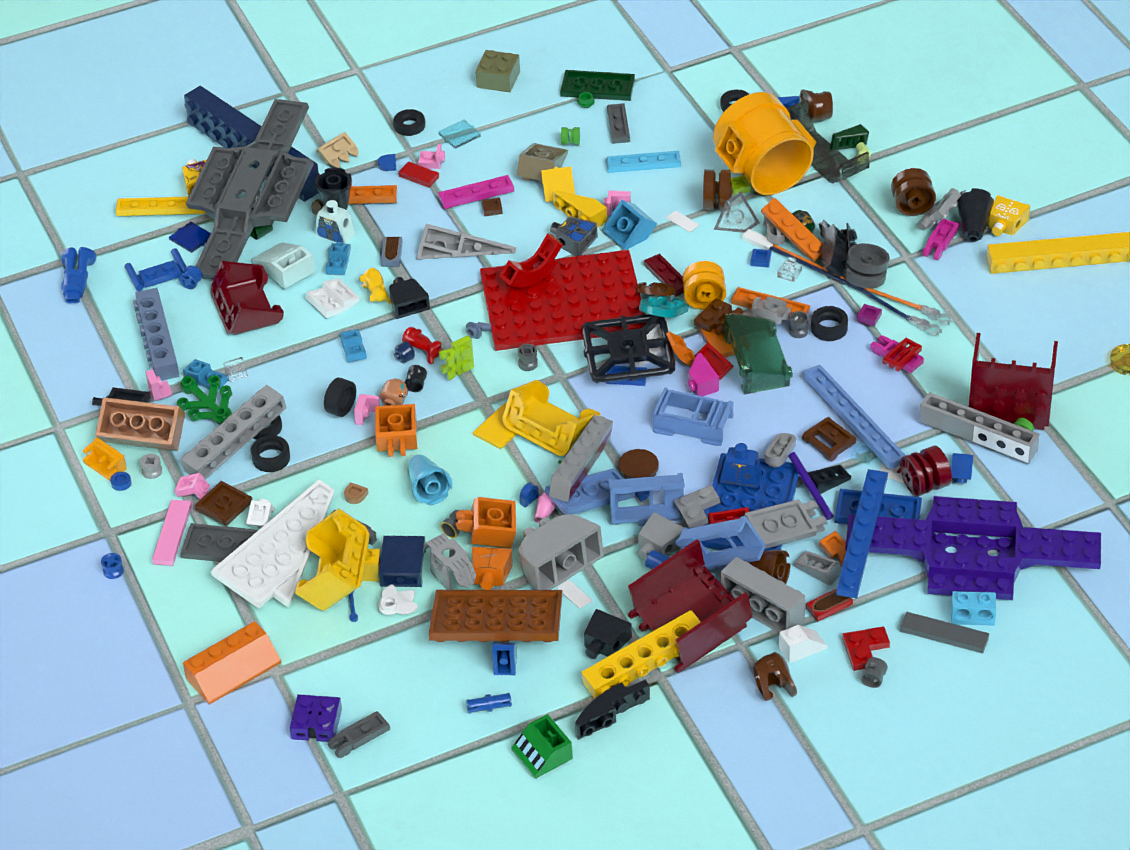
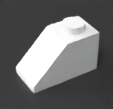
(799, 643)

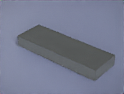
(618, 123)

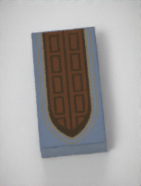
(391, 251)

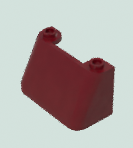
(241, 298)

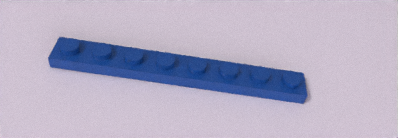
(862, 534)

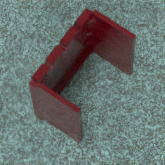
(1012, 389)
(687, 585)

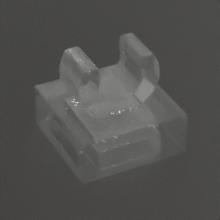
(789, 270)
(235, 369)

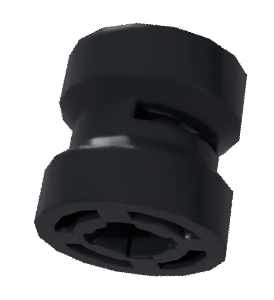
(415, 378)

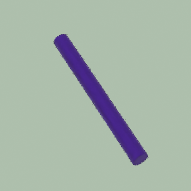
(811, 486)

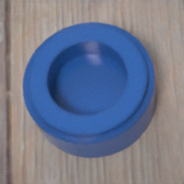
(120, 481)

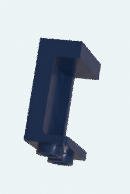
(402, 561)

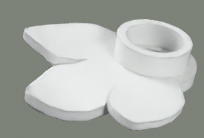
(397, 602)

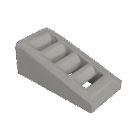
(827, 575)

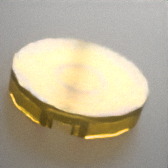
(1121, 359)

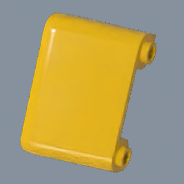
(541, 422)

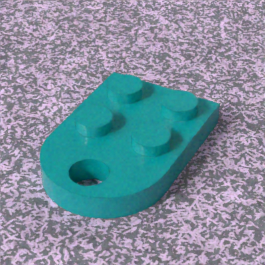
(663, 307)

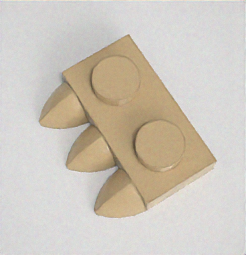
(337, 148)

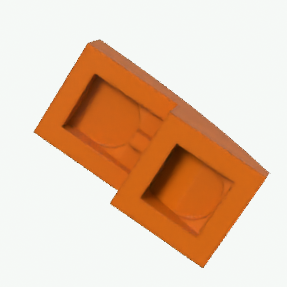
(680, 349)

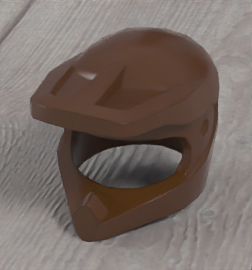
(820, 104)
(773, 670)

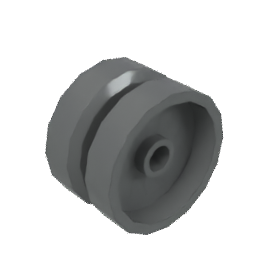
(866, 265)

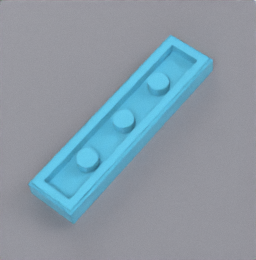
(643, 161)

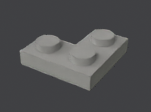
(693, 504)

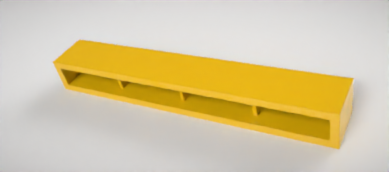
(1058, 252)

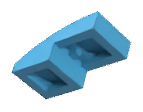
(353, 345)

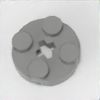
(771, 308)

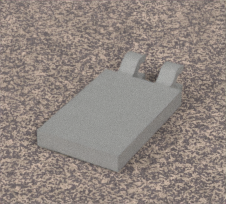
(786, 522)

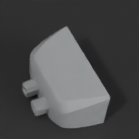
(559, 550)

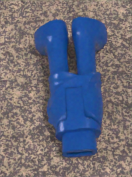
(76, 280)

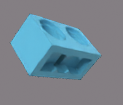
(973, 608)

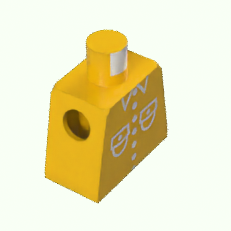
(1008, 216)

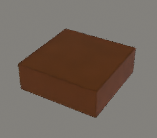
(492, 206)

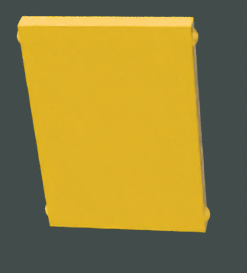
(494, 431)

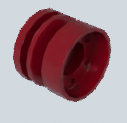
(925, 471)

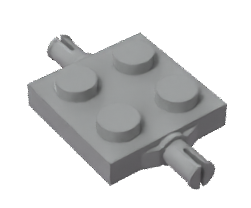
(940, 209)

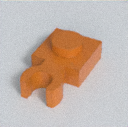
(834, 546)

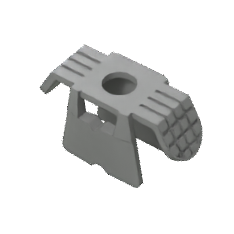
(456, 562)

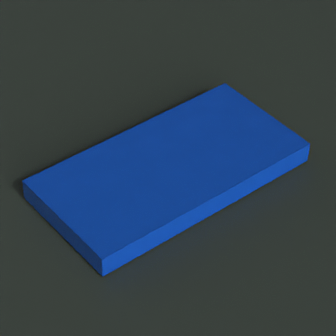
(892, 506)

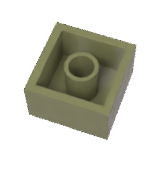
(497, 71)

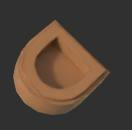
(355, 493)

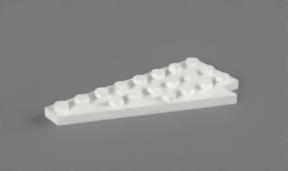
(277, 553)

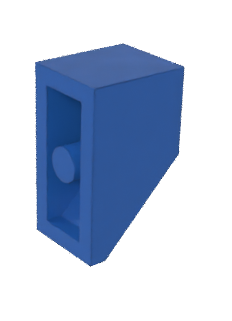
(961, 467)
(504, 658)

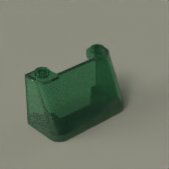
(757, 352)

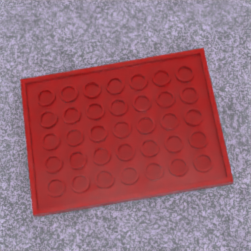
(557, 307)

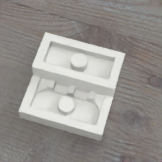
(332, 298)

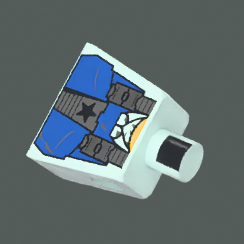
(334, 223)

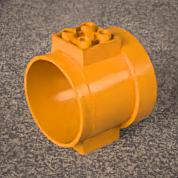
(763, 143)

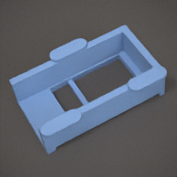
(709, 431)
(672, 487)
(752, 542)

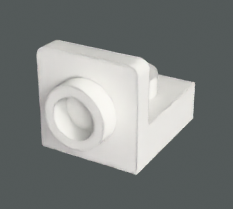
(259, 513)

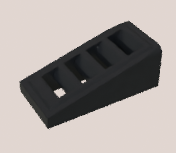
(826, 478)

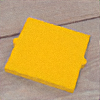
(557, 179)

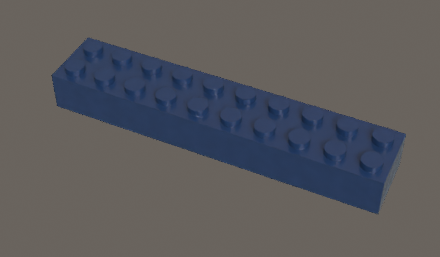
(233, 129)

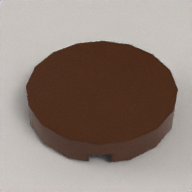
(655, 288)
(638, 464)

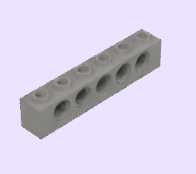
(234, 432)

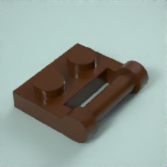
(832, 434)

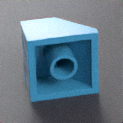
(629, 225)

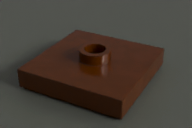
(223, 503)

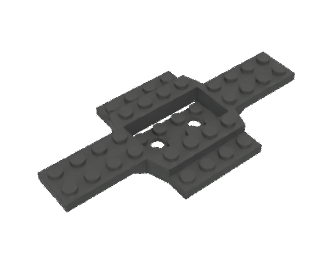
(229, 174)

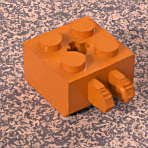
(396, 428)
(489, 521)

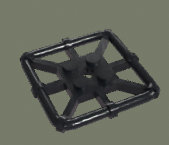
(620, 354)

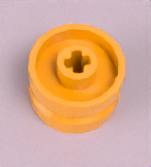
(703, 283)

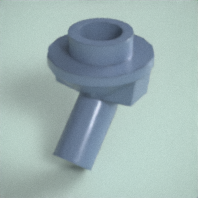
(474, 329)

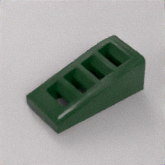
(849, 138)

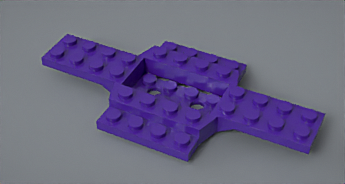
(971, 566)

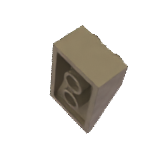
(538, 158)

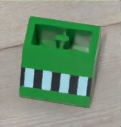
(542, 746)

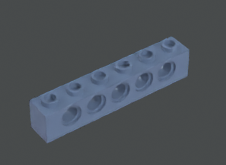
(156, 334)

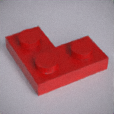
(862, 642)

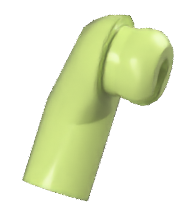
(862, 149)

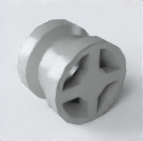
(151, 466)

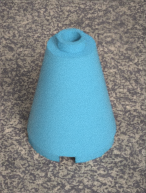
(428, 480)

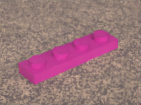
(476, 191)

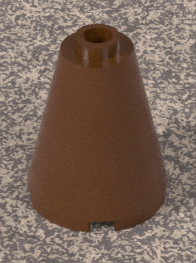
(774, 564)

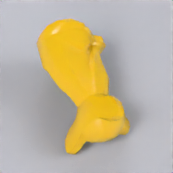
(374, 281)

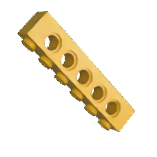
(632, 656)

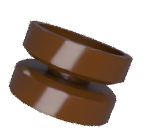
(716, 189)
(913, 192)

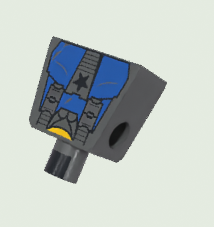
(575, 234)

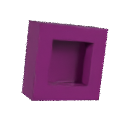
(869, 315)

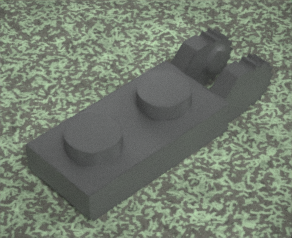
(358, 734)

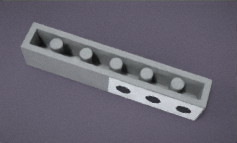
(979, 427)

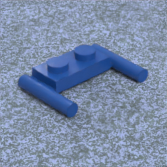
(157, 274)

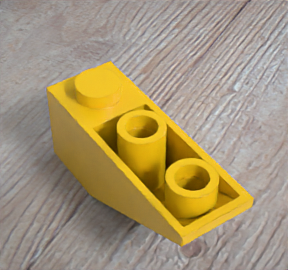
(580, 207)

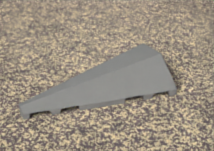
(445, 243)

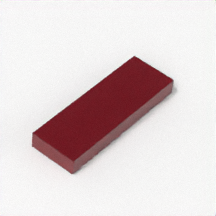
(665, 272)

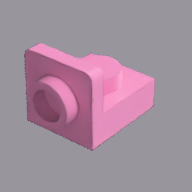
(432, 160)
(614, 199)
(157, 388)
(364, 406)
(191, 485)

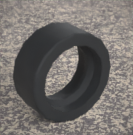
(829, 313)
(340, 397)
(267, 443)

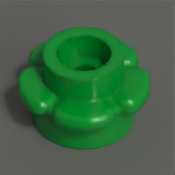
(586, 100)

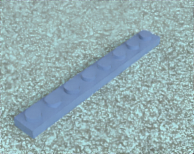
(854, 416)

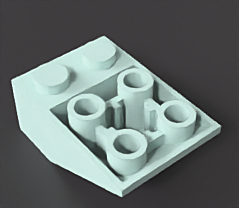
(286, 263)

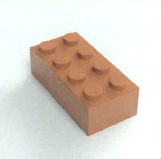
(140, 424)

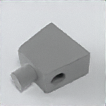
(658, 535)

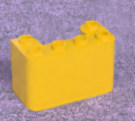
(342, 552)

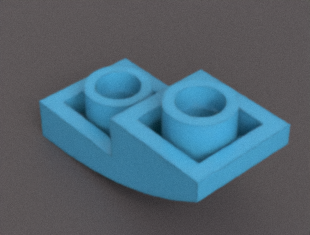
(338, 258)
(202, 371)

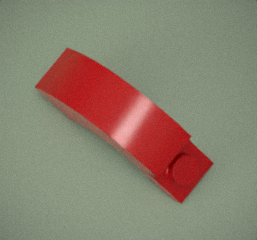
(536, 267)

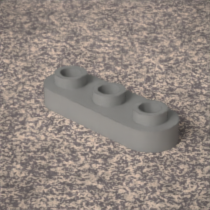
(780, 449)

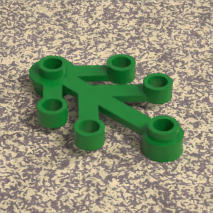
(217, 413)

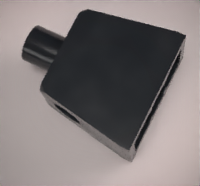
(408, 297)
(606, 634)

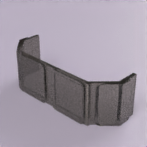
(828, 163)

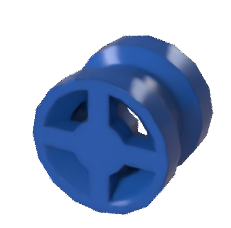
(191, 277)
(112, 565)

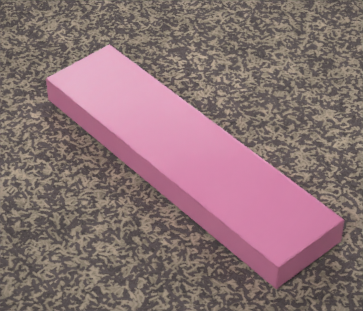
(172, 532)

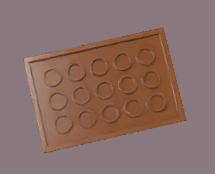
(496, 615)

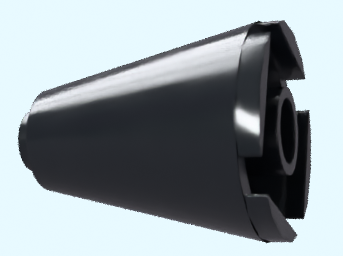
(334, 185)
(974, 212)

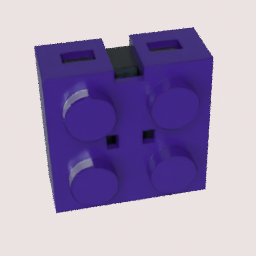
(315, 717)

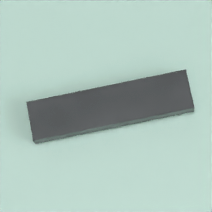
(944, 632)

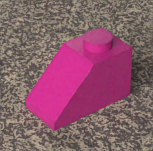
(702, 377)

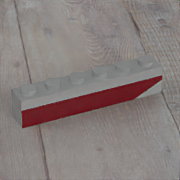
(581, 458)

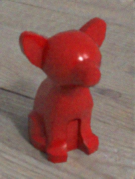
(420, 341)

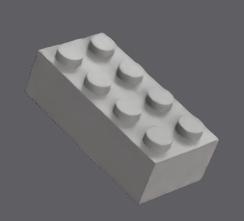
(770, 599)

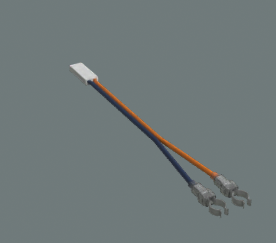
(922, 324)

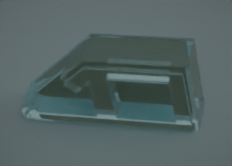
(863, 453)

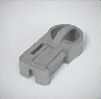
(773, 234)

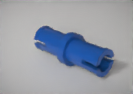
(488, 703)

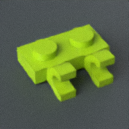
(458, 358)

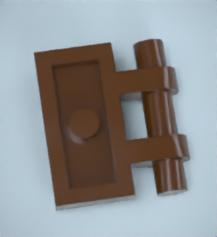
(713, 316)

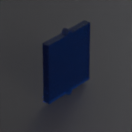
(190, 237)

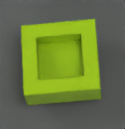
(740, 184)

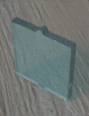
(459, 134)

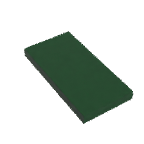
(600, 84)

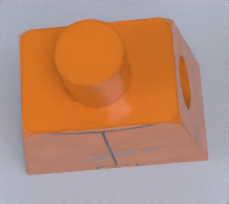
(491, 566)

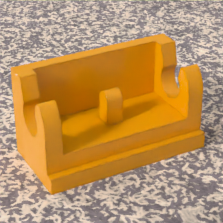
(104, 459)

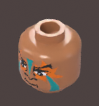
(393, 392)

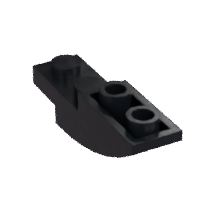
(834, 249)
(603, 710)

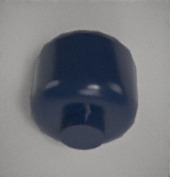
(404, 352)

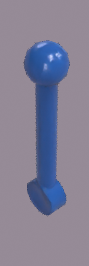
(353, 616)

